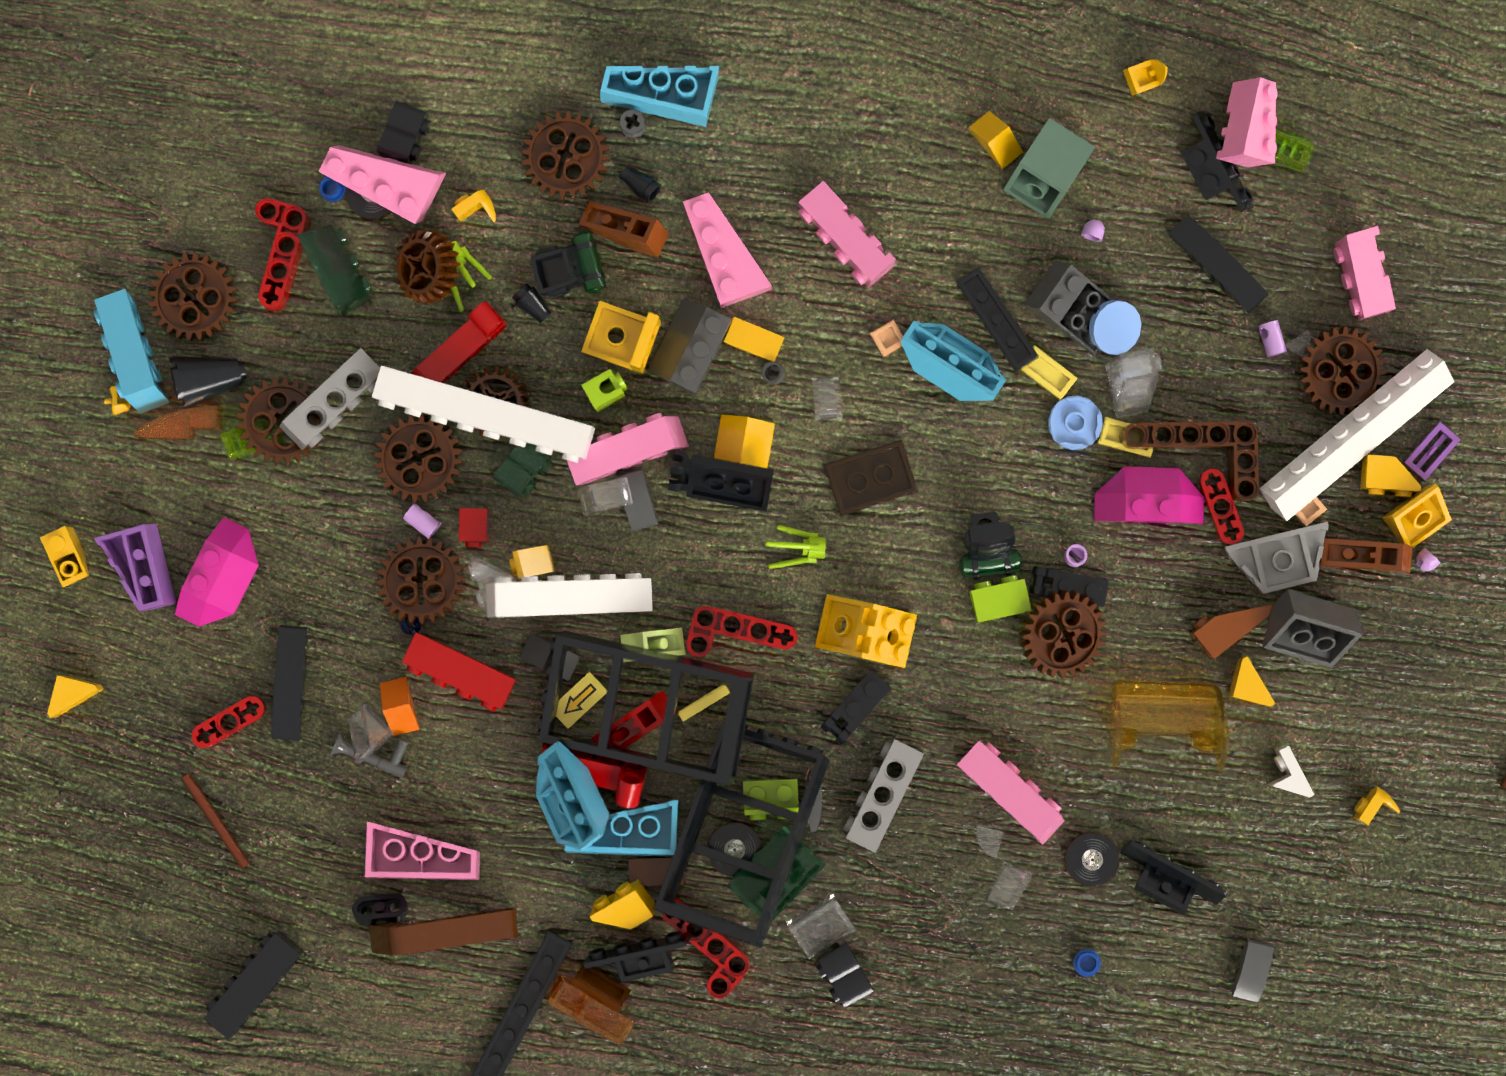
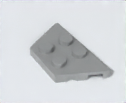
(1281, 558)

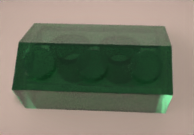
(336, 268)
(753, 888)

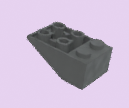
(1067, 302)

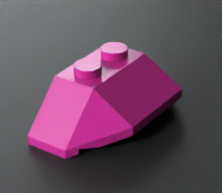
(1149, 497)
(218, 575)

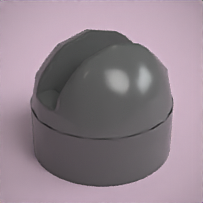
(774, 367)

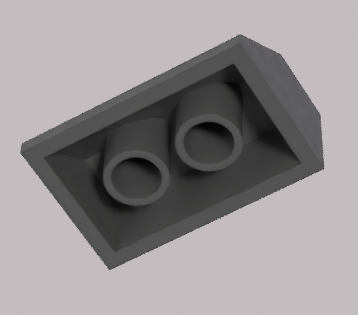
(690, 346)
(1311, 628)

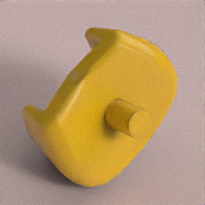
(118, 405)

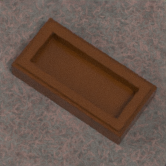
(649, 870)
(601, 987)

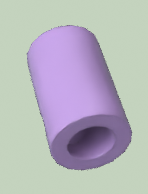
(1272, 338)
(422, 521)

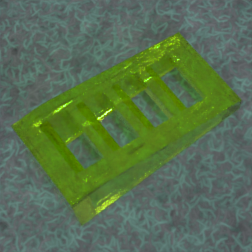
(1297, 143)
(230, 448)

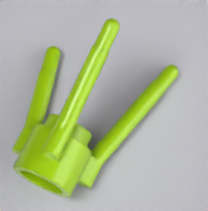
(463, 253)
(813, 547)

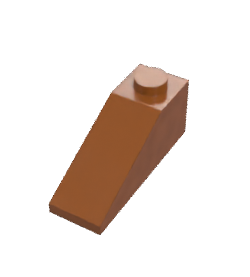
(625, 228)
(1367, 555)
(1223, 630)

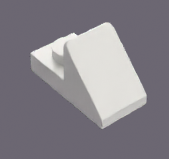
(1294, 779)

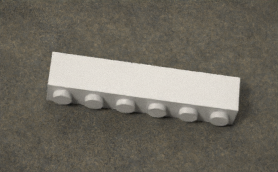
(568, 597)

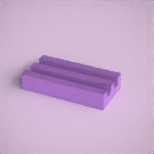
(1415, 468)

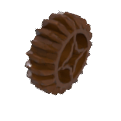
(433, 265)
(504, 395)

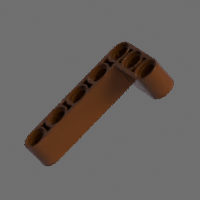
(1202, 439)
(443, 933)

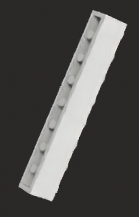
(484, 413)
(1357, 434)

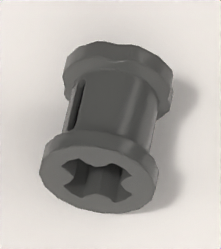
(631, 115)

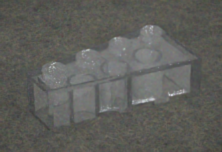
(1133, 381)

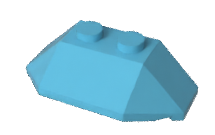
(952, 362)
(569, 798)

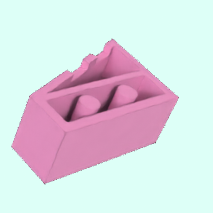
(1251, 124)
(1364, 274)

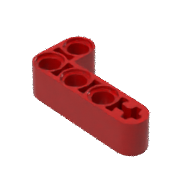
(277, 257)
(463, 345)
(743, 633)
(613, 774)
(721, 958)

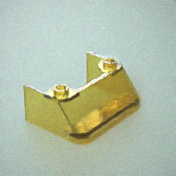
(1168, 710)

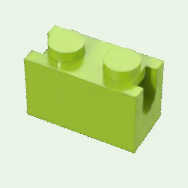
(605, 390)
(999, 600)

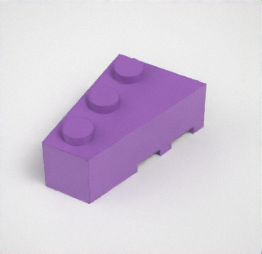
(141, 565)

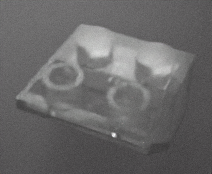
(485, 573)

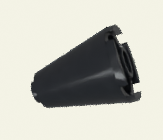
(204, 378)

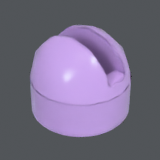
(1093, 230)
(1078, 552)
(1426, 560)

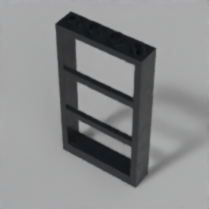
(734, 723)
(687, 843)

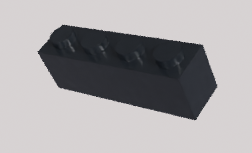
(253, 985)

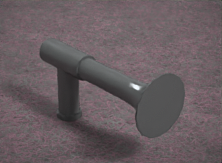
(392, 766)

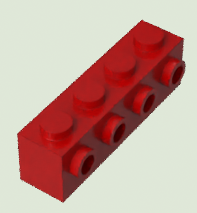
(458, 670)

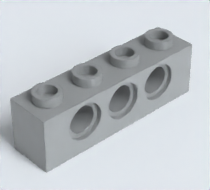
(296, 424)
(871, 836)

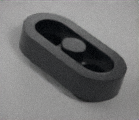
(380, 909)

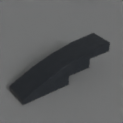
(1218, 264)
(289, 682)

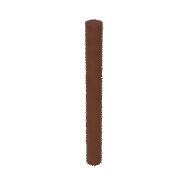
(215, 821)

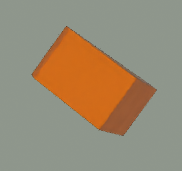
(398, 706)

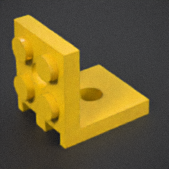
(637, 341)
(866, 630)

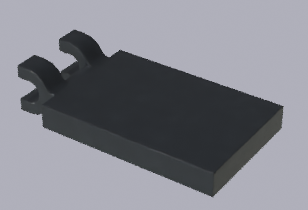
(721, 481)

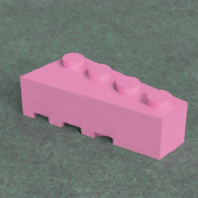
(390, 183)
(845, 234)
(726, 258)
(629, 448)
(1011, 792)
(412, 856)

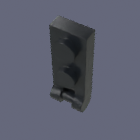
(1090, 586)
(856, 706)

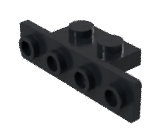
(1212, 174)
(1168, 881)
(641, 959)

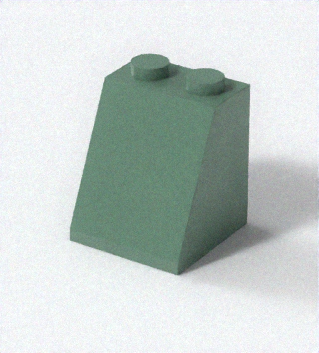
(1049, 168)

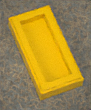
(754, 339)

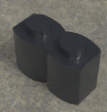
(403, 133)
(844, 974)

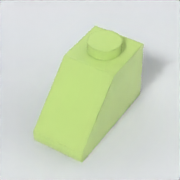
(665, 641)

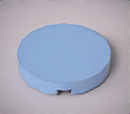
(1115, 327)
(1075, 422)

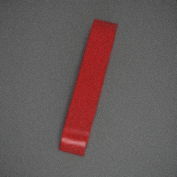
(1221, 528)
(207, 725)

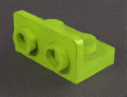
(776, 792)

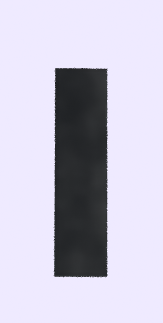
(997, 320)

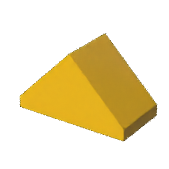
(996, 139)
(1248, 685)
(69, 693)

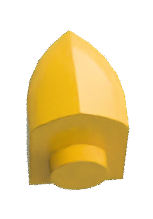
(1145, 75)
(468, 205)
(1368, 807)

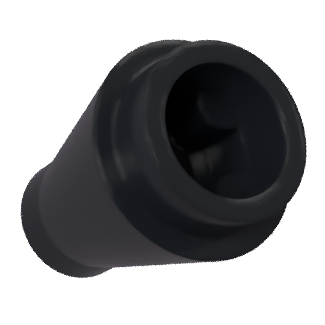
(641, 184)
(531, 302)

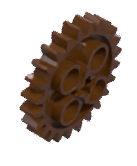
(589, 163)
(175, 313)
(1325, 387)
(260, 407)
(428, 482)
(444, 579)
(1083, 620)

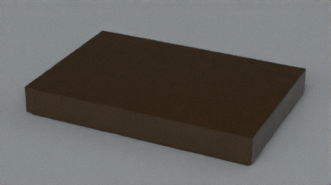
(870, 478)

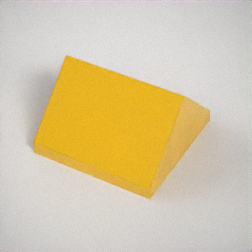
(744, 440)
(1418, 516)

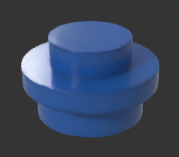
(331, 190)
(1086, 962)

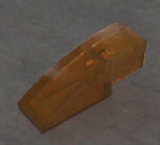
(182, 424)
(589, 1011)

